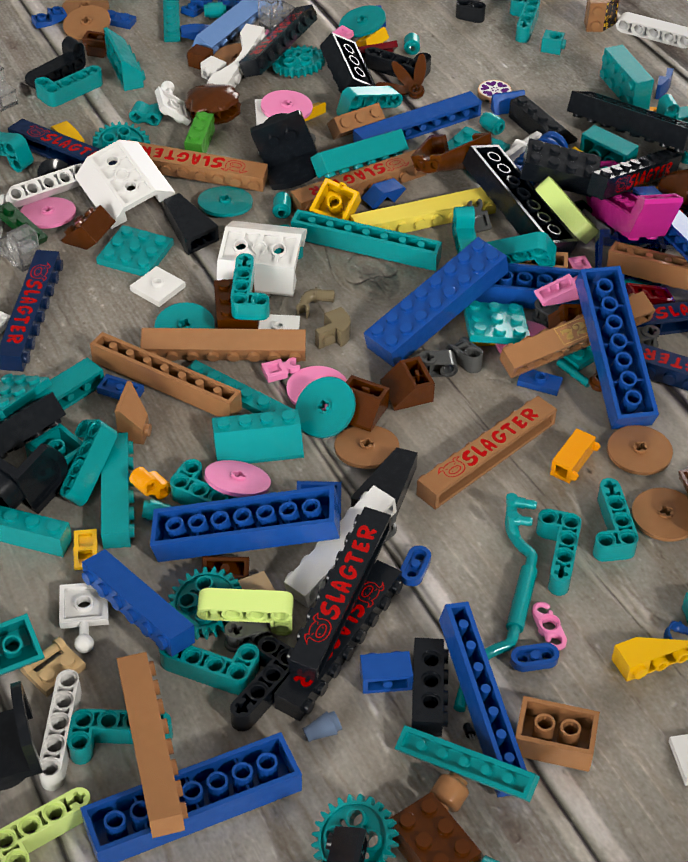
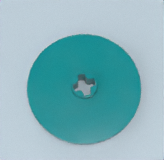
(364, 20)
(225, 201)
(185, 314)
(338, 413)

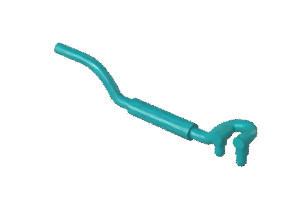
(524, 586)

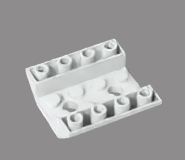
(108, 183)
(272, 271)

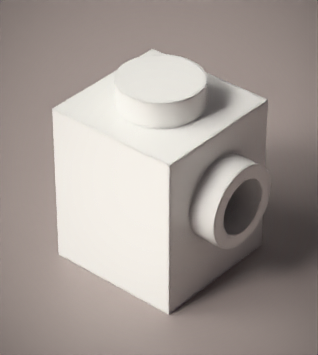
(210, 66)

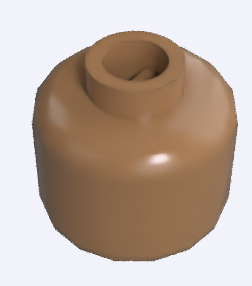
(451, 791)

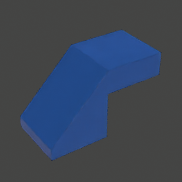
(379, 191)

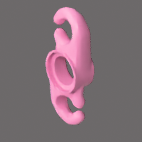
(541, 618)

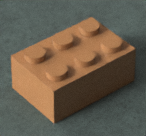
(557, 733)

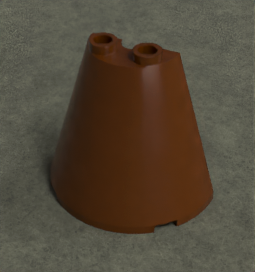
(436, 157)

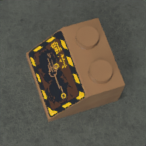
(600, 15)

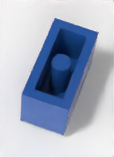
(386, 672)

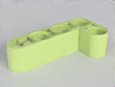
(566, 210)
(248, 606)
(46, 829)

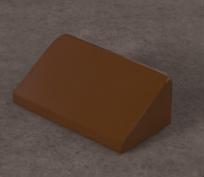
(236, 565)

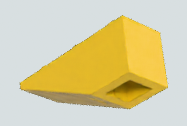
(645, 655)

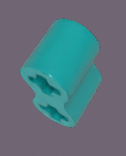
(146, 113)

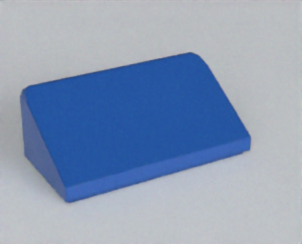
(501, 102)

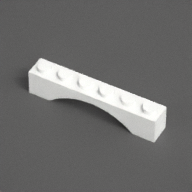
(232, 74)

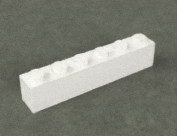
(313, 568)

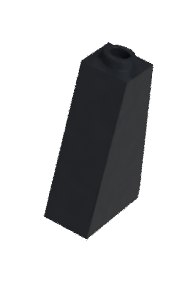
(190, 224)
(391, 476)

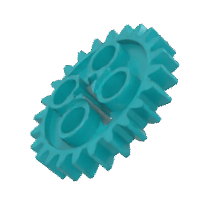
(299, 61)
(118, 132)
(184, 596)
(374, 821)

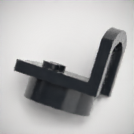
(286, 148)
(34, 480)
(17, 748)

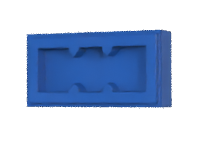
(540, 382)

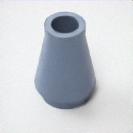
(323, 726)

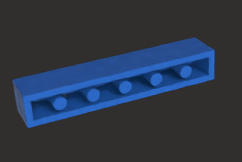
(138, 603)

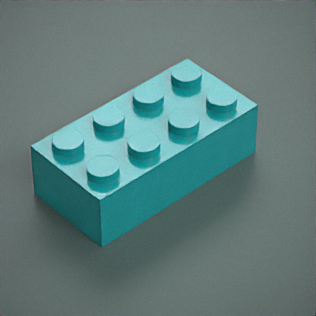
(626, 76)

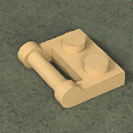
(46, 677)

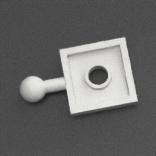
(171, 104)
(74, 616)

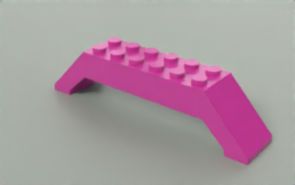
(636, 215)

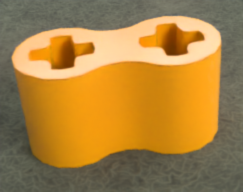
(150, 483)

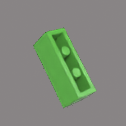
(200, 132)

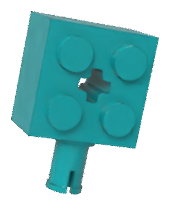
(60, 439)

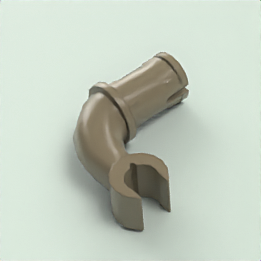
(313, 295)

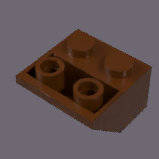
(88, 228)
(409, 384)
(370, 402)

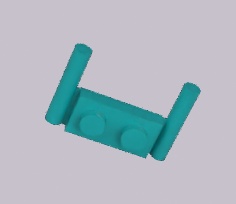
(575, 362)

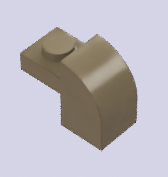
(335, 329)

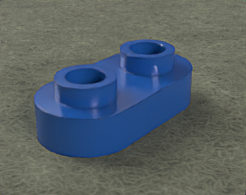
(414, 567)
(533, 657)

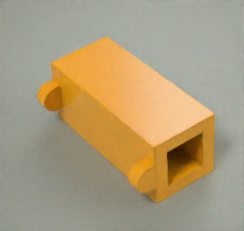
(573, 455)

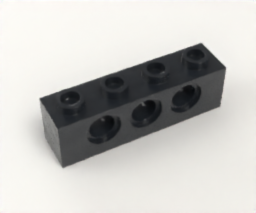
(429, 652)

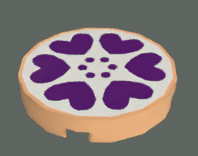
(491, 87)

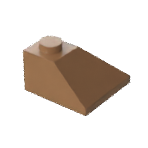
(132, 416)

